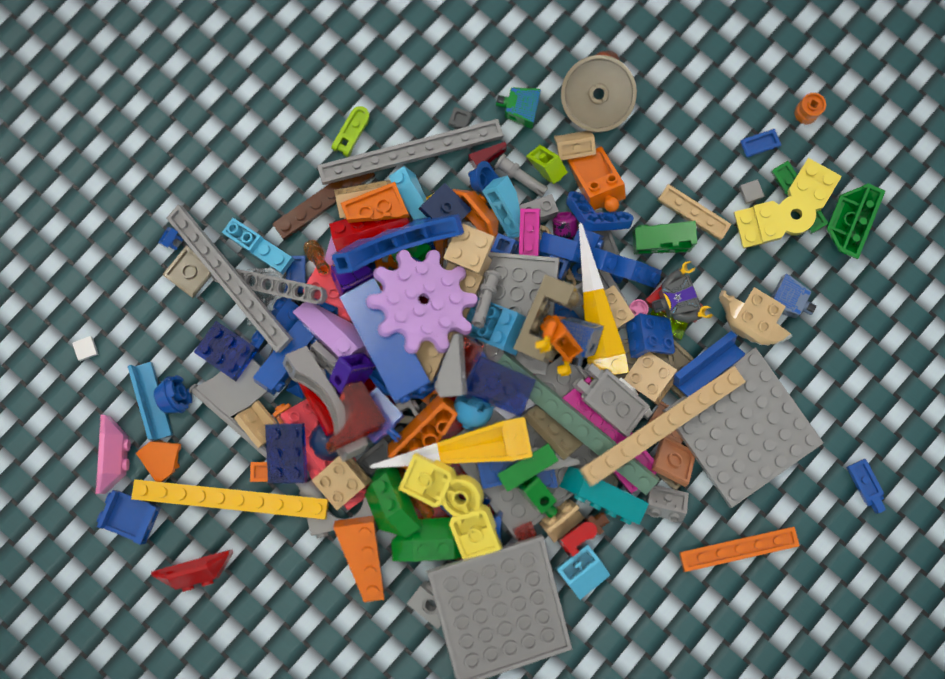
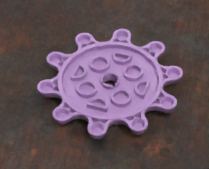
(417, 320)

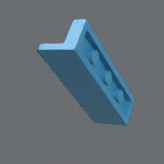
(144, 384)

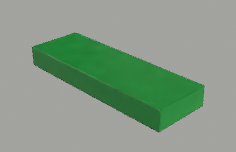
(527, 467)

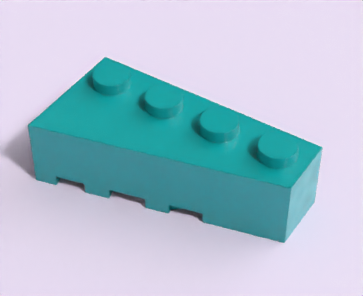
(606, 496)

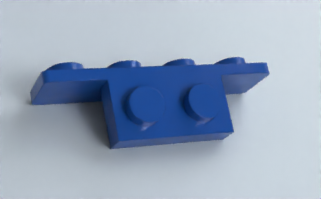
(283, 313)

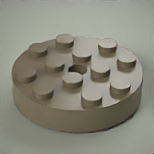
(618, 89)

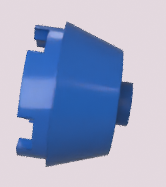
(172, 395)

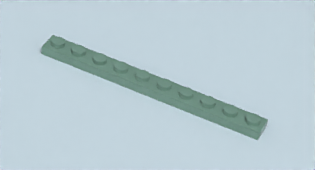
(581, 427)

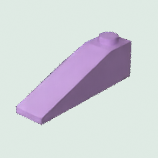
(331, 330)

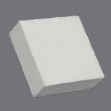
(85, 348)

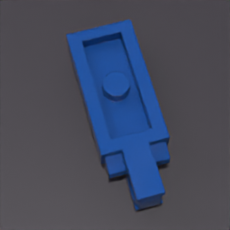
(867, 485)

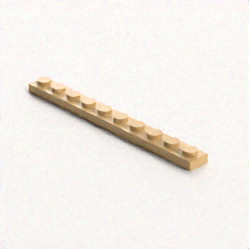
(661, 426)

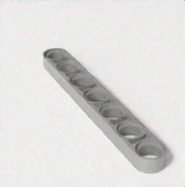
(275, 289)

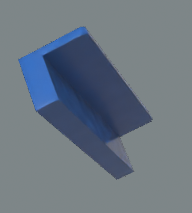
(708, 365)

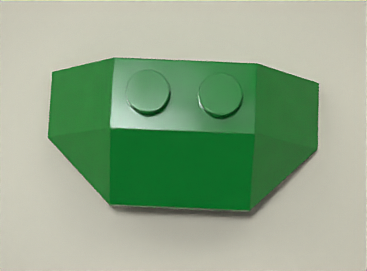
(854, 218)
(390, 506)
(429, 543)

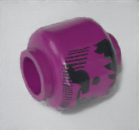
(565, 225)

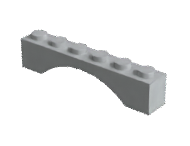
(304, 369)

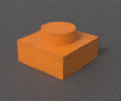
(258, 472)

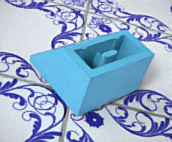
(583, 571)

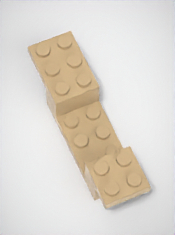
(471, 253)

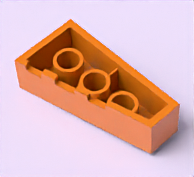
(425, 428)

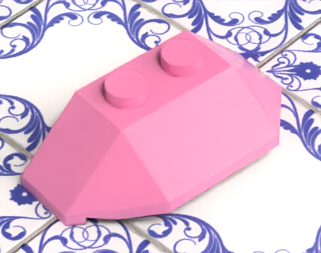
(111, 455)

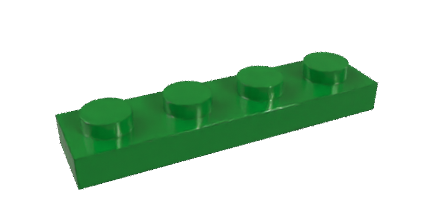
(785, 177)

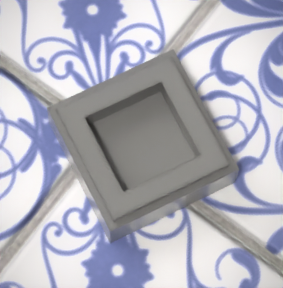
(751, 191)

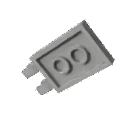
(611, 399)

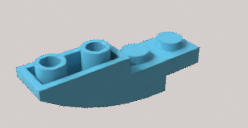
(257, 246)

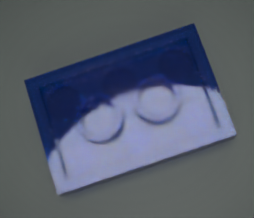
(226, 351)
(501, 386)
(286, 453)

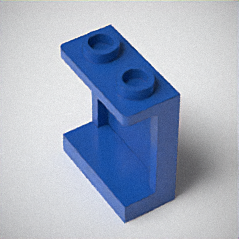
(128, 516)

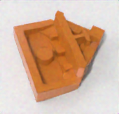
(160, 458)

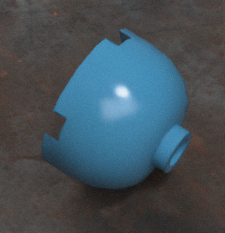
(472, 412)

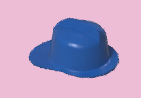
(481, 176)

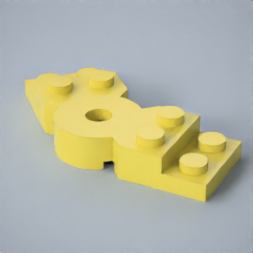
(771, 221)
(471, 520)

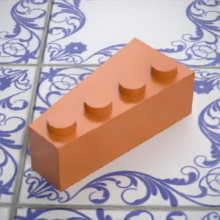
(361, 551)

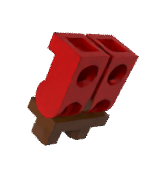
(583, 531)

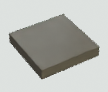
(188, 272)

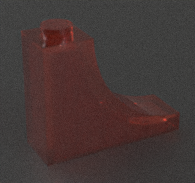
(361, 417)

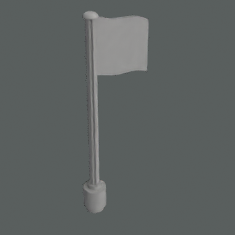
(230, 397)

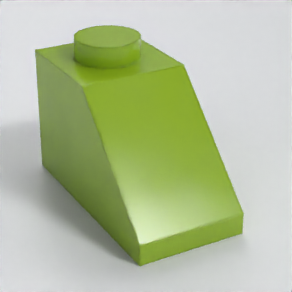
(547, 164)

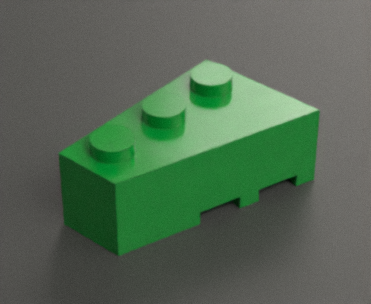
(665, 238)

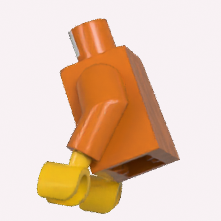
(561, 339)

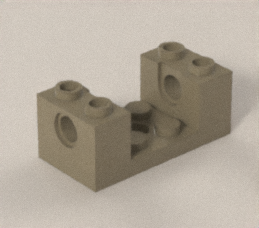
(549, 290)

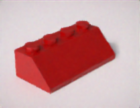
(347, 233)

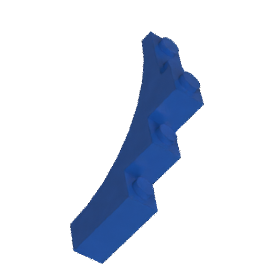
(394, 240)
(604, 260)

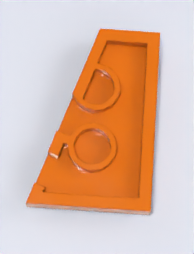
(376, 205)

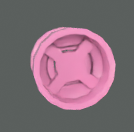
(639, 306)

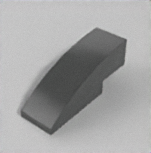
(377, 453)

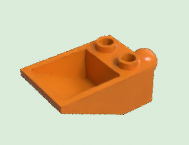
(598, 180)

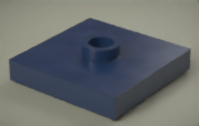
(444, 203)

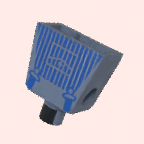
(793, 296)
(587, 336)

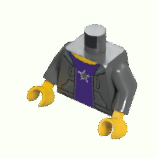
(680, 298)

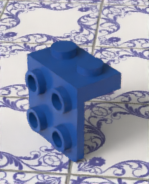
(649, 334)

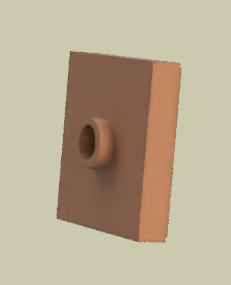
(673, 461)

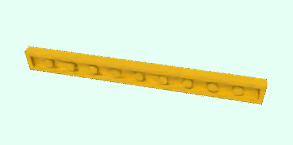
(230, 499)

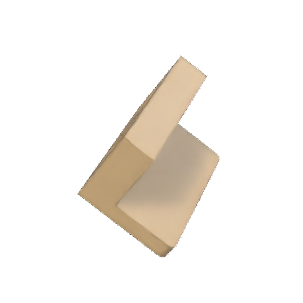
(575, 145)

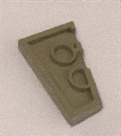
(552, 432)

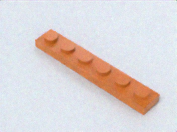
(739, 549)

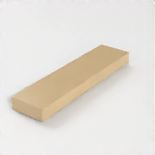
(694, 211)

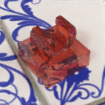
(524, 531)

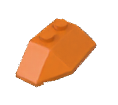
(481, 214)

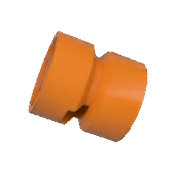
(810, 108)

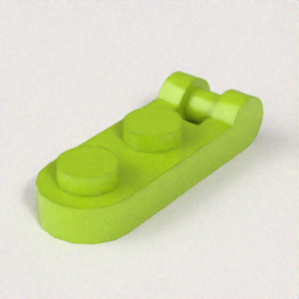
(351, 130)

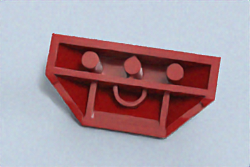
(194, 572)

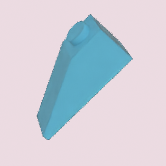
(410, 191)
(504, 202)

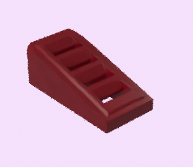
(487, 154)

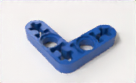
(596, 221)

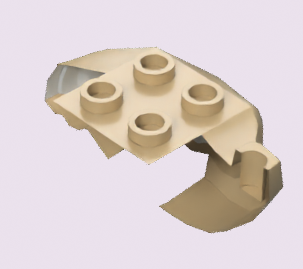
(755, 318)

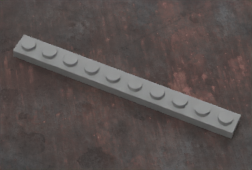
(409, 152)
(229, 279)

